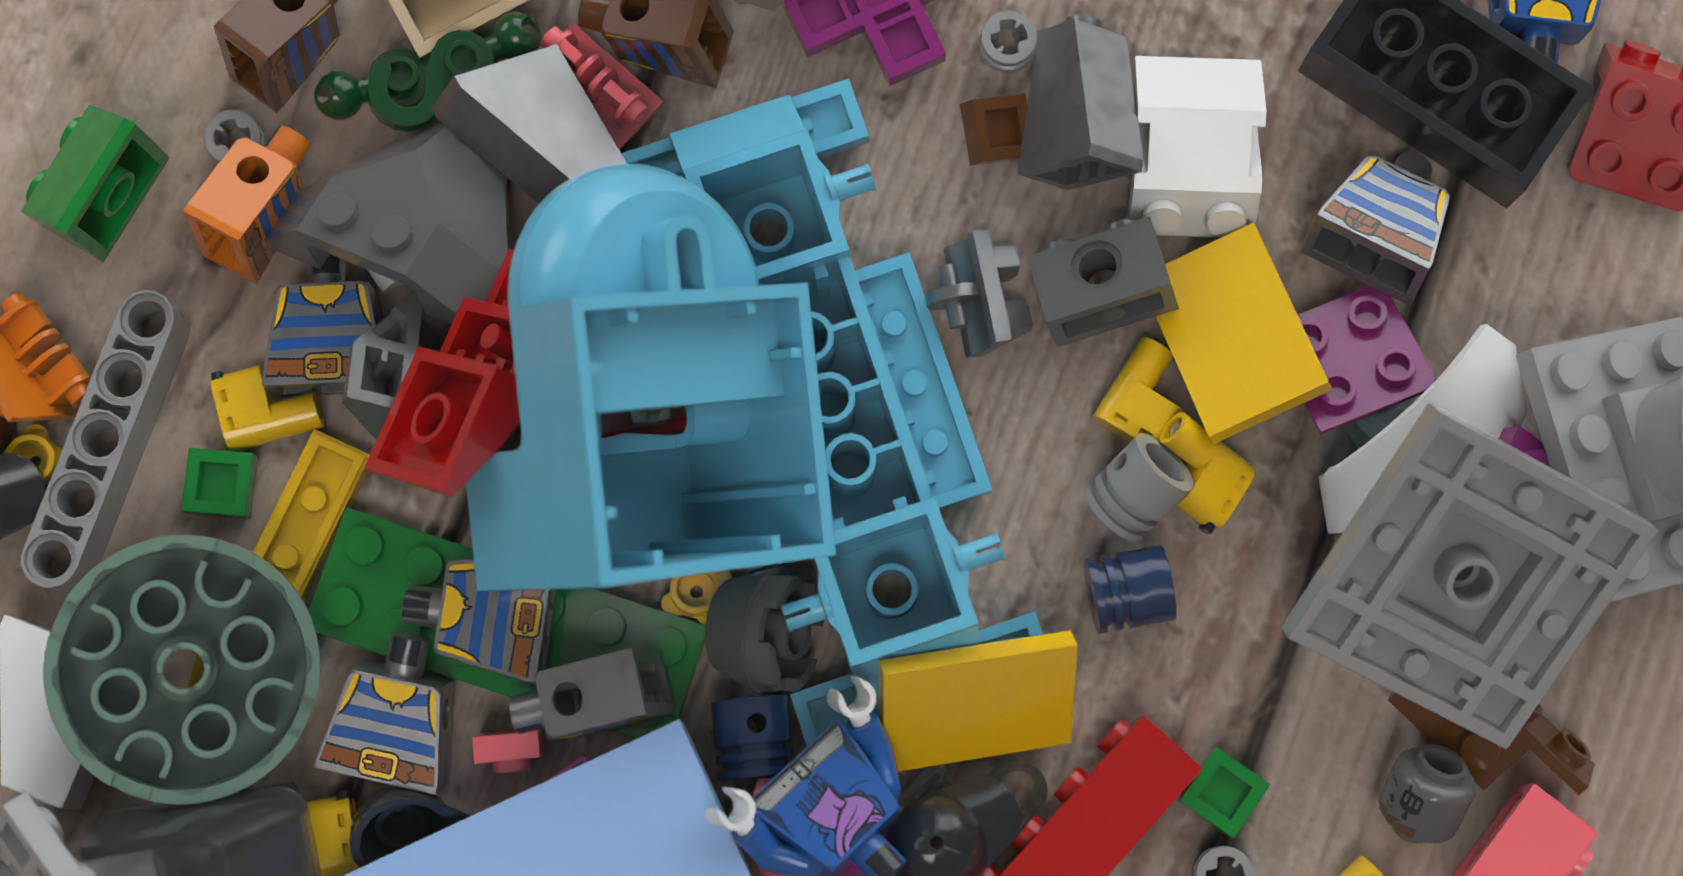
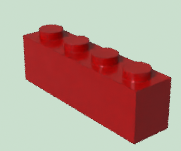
(1106, 808)

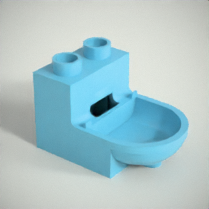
(640, 301)

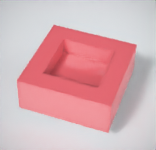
(508, 749)

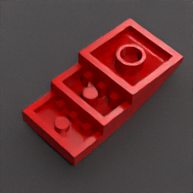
(455, 401)

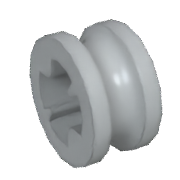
(990, 33)
(225, 121)
(1208, 861)

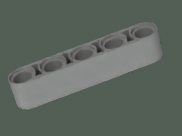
(101, 410)

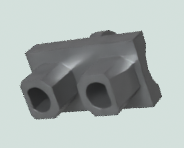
(974, 293)

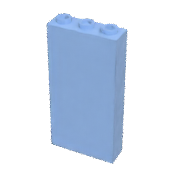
(609, 817)

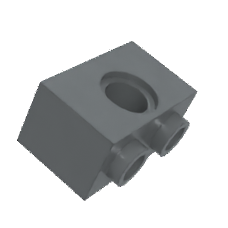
(1132, 294)

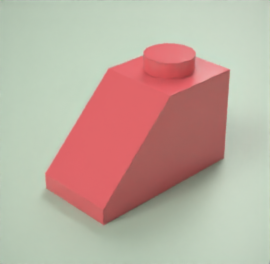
(1531, 838)

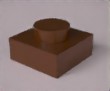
(994, 128)

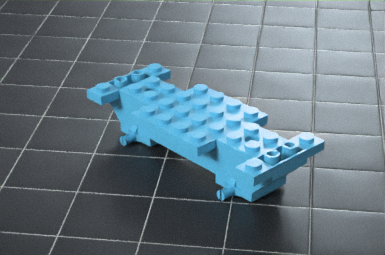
(885, 389)

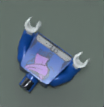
(826, 802)

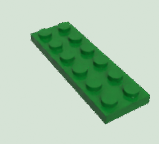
(377, 559)

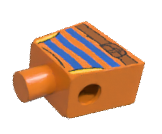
(245, 200)

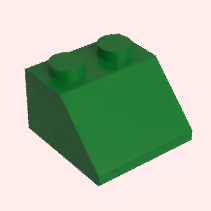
(95, 181)

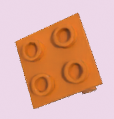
(35, 375)

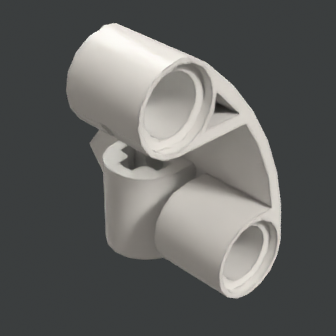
(1477, 387)

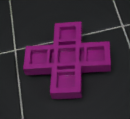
(895, 30)

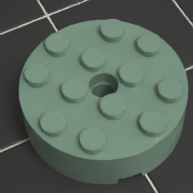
(111, 684)

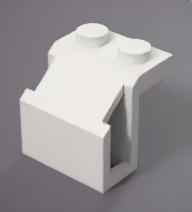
(1198, 144)

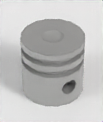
(1139, 487)

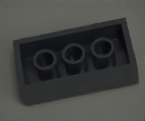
(1449, 87)

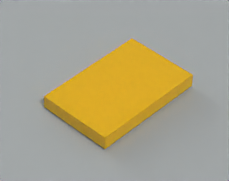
(1238, 336)
(978, 700)

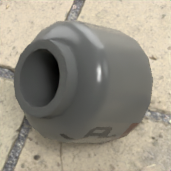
(1427, 794)

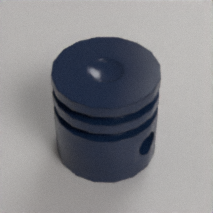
(1130, 589)
(750, 753)

